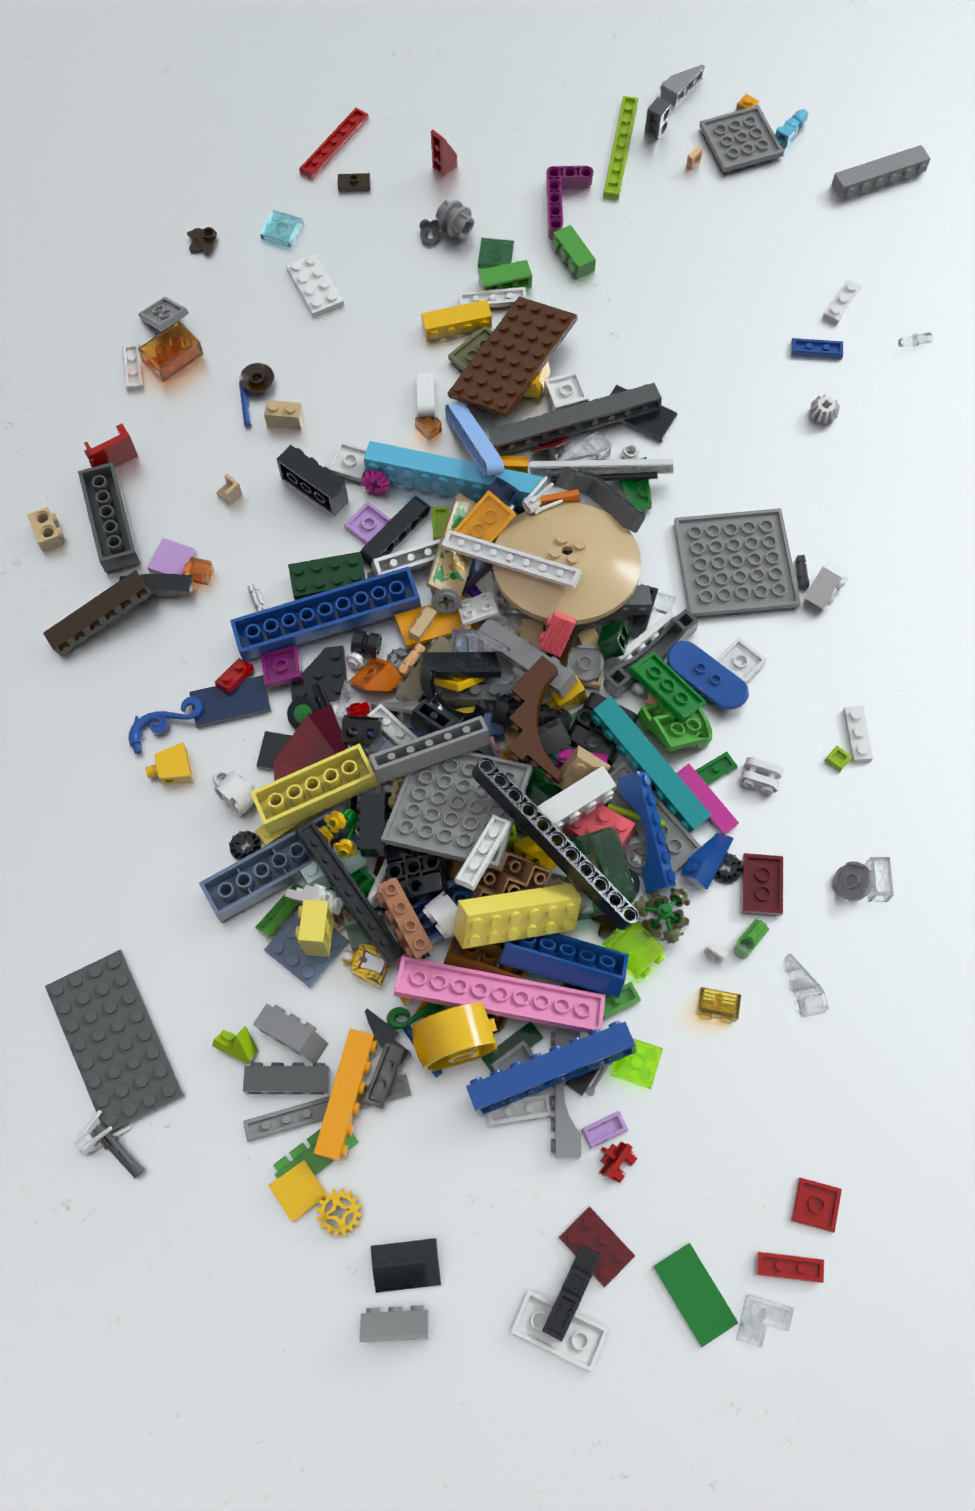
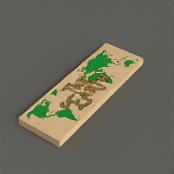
(451, 568)

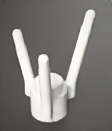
(532, 502)
(89, 1142)

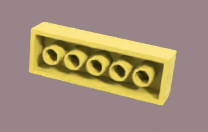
(314, 788)
(516, 915)

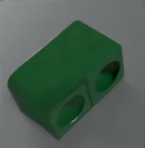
(613, 640)

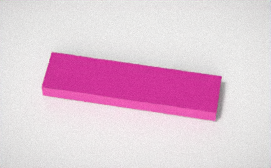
(721, 816)

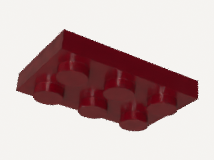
(762, 884)
(595, 1234)

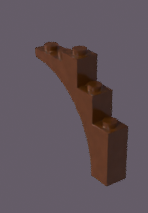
(525, 720)

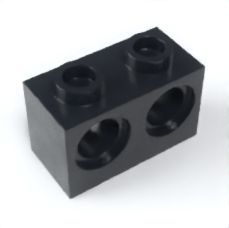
(361, 724)

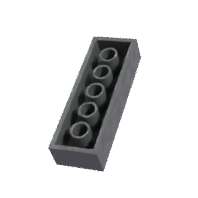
(108, 517)

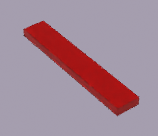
(333, 143)

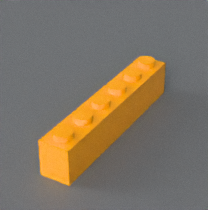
(344, 1095)

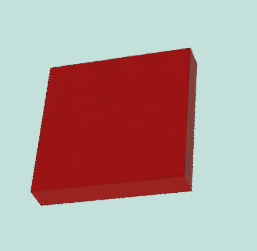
(816, 1205)

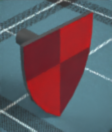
(551, 448)

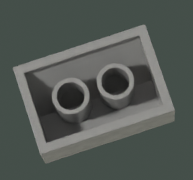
(394, 1324)

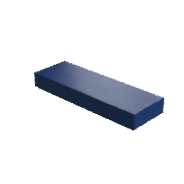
(817, 348)

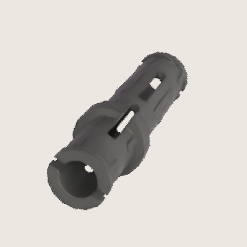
(135, 1168)

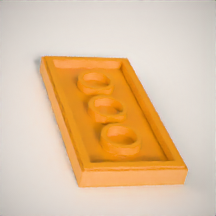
(441, 625)

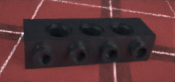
(505, 702)

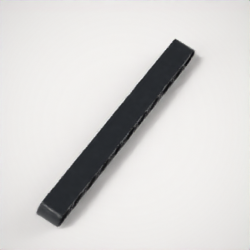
(558, 853)

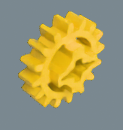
(336, 1202)

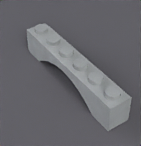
(567, 1137)

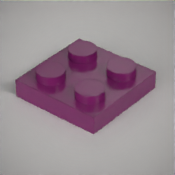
(281, 666)

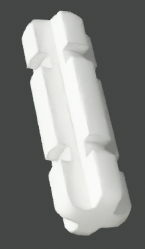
(256, 597)

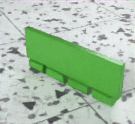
(301, 1152)

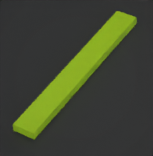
(620, 147)

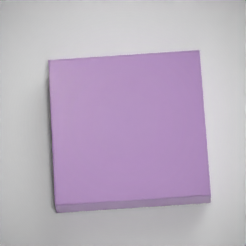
(366, 523)
(170, 557)

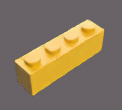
(456, 320)

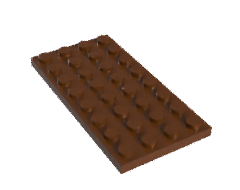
(512, 356)

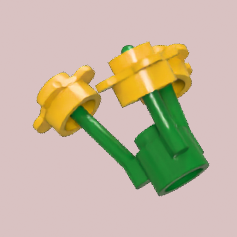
(341, 820)

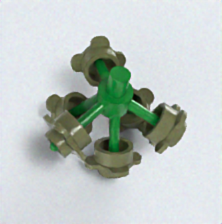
(660, 906)

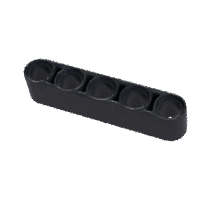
(396, 530)

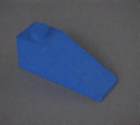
(706, 860)

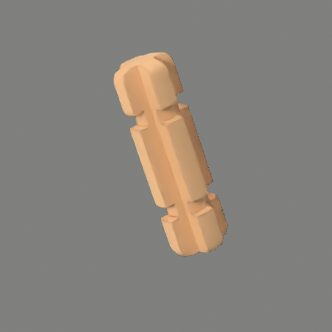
(411, 659)

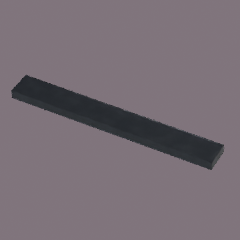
(349, 892)

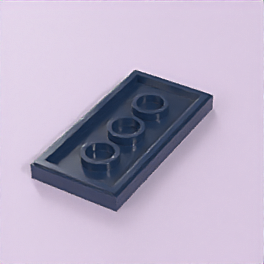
(244, 701)

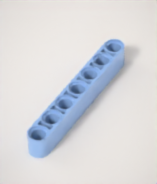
(474, 439)

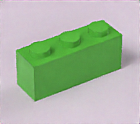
(573, 251)
(506, 276)

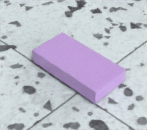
(604, 1129)

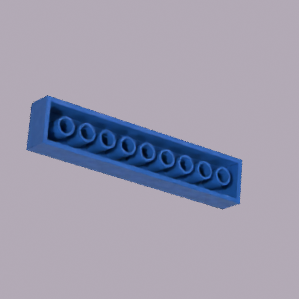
(325, 613)

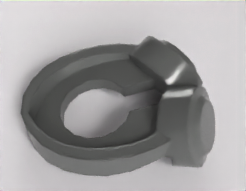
(425, 225)

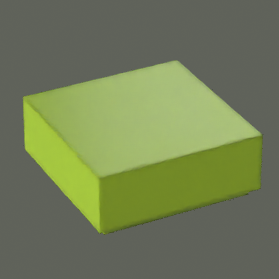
(838, 758)

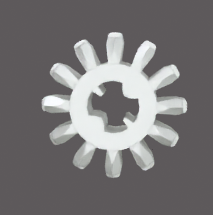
(824, 409)

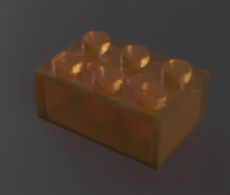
(170, 351)

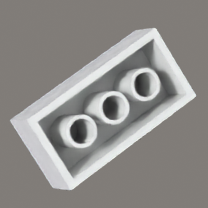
(579, 798)

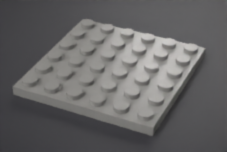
(736, 562)
(446, 810)

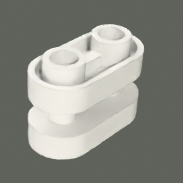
(761, 775)

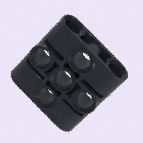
(585, 732)
(432, 879)

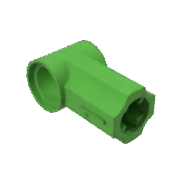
(751, 938)

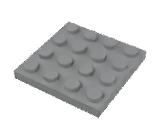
(741, 138)

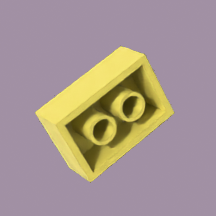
(315, 928)

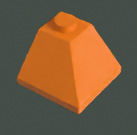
(377, 676)

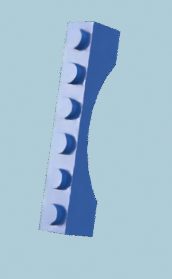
(657, 869)

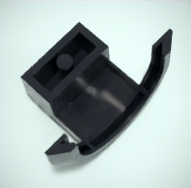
(437, 714)

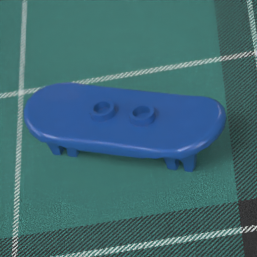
(707, 675)

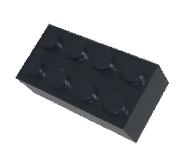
(313, 480)

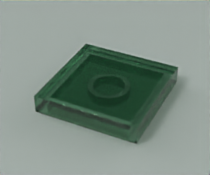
(495, 252)

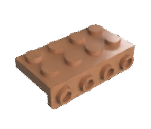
(403, 918)

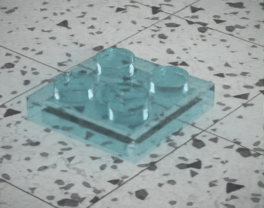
(281, 228)

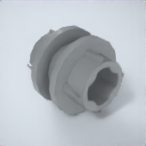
(455, 219)

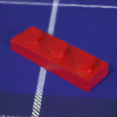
(790, 1267)

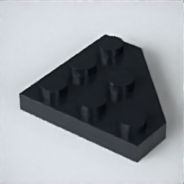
(327, 669)

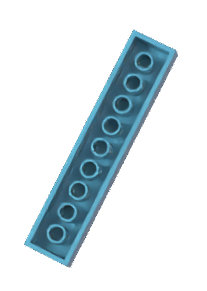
(442, 473)

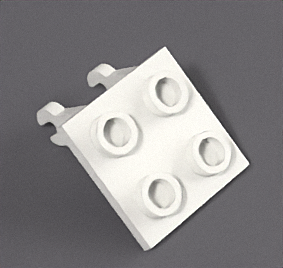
(480, 608)

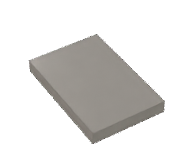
(163, 313)

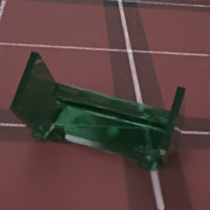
(610, 861)

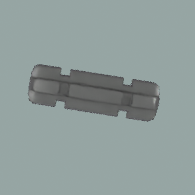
(802, 571)

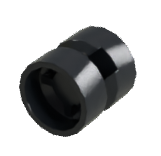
(366, 643)

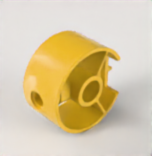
(454, 1037)

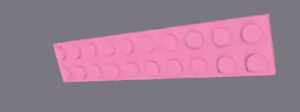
(500, 995)

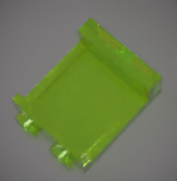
(640, 945)

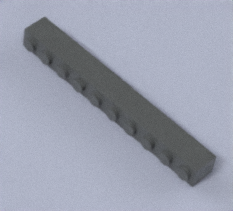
(575, 419)

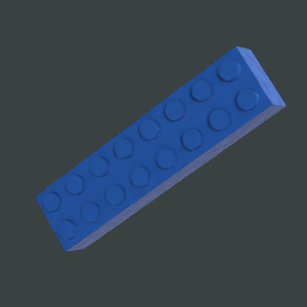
(551, 1068)

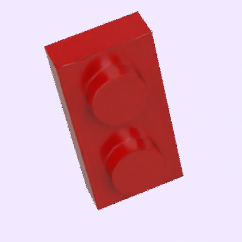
(234, 675)

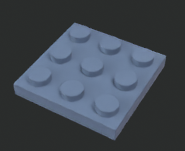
(288, 953)

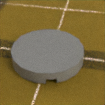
(586, 662)
(853, 881)

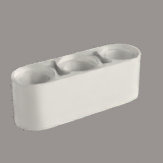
(425, 394)

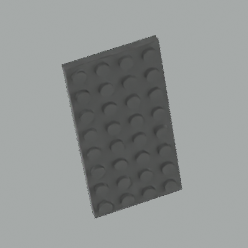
(114, 1041)

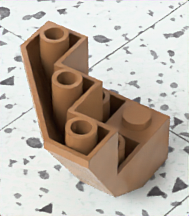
(514, 875)

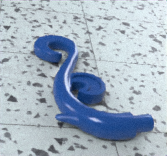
(160, 728)

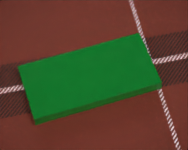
(667, 686)
(695, 1295)

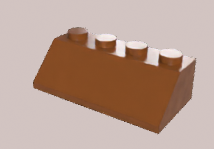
(479, 960)

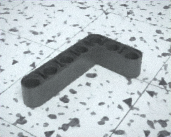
(603, 495)

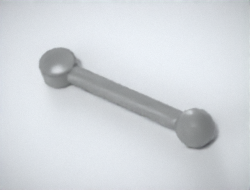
(590, 1091)

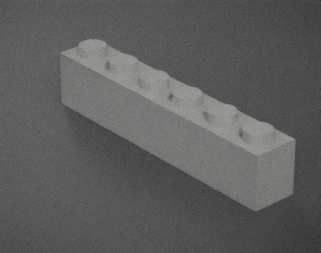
(880, 171)
(525, 655)
(430, 749)

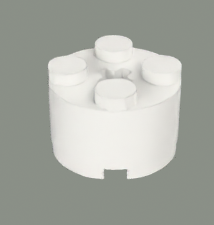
(236, 792)
(443, 912)

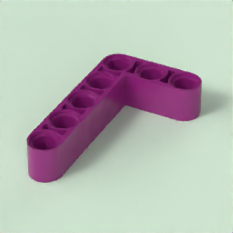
(563, 178)

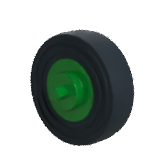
(299, 709)

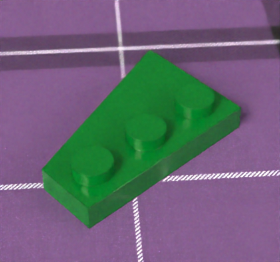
(637, 492)

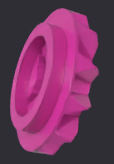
(382, 482)

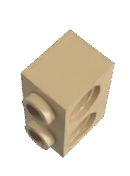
(43, 530)

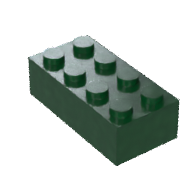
(325, 574)

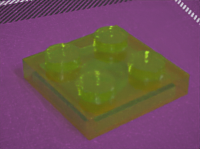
(640, 1066)

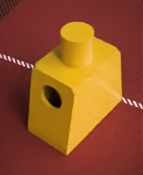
(171, 766)

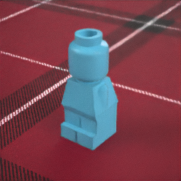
(789, 130)

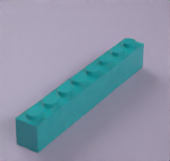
(645, 758)

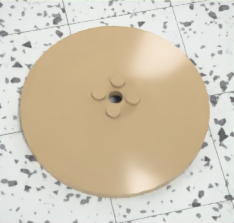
(598, 548)

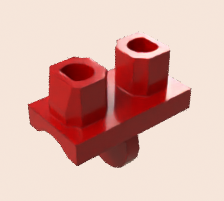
(614, 1158)

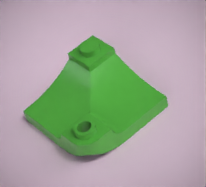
(673, 733)

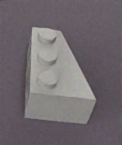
(291, 1032)

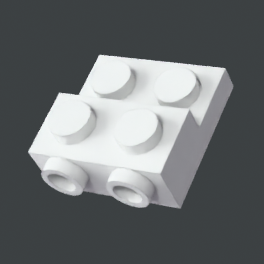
(318, 893)

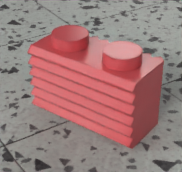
(557, 633)

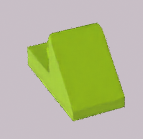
(239, 1046)

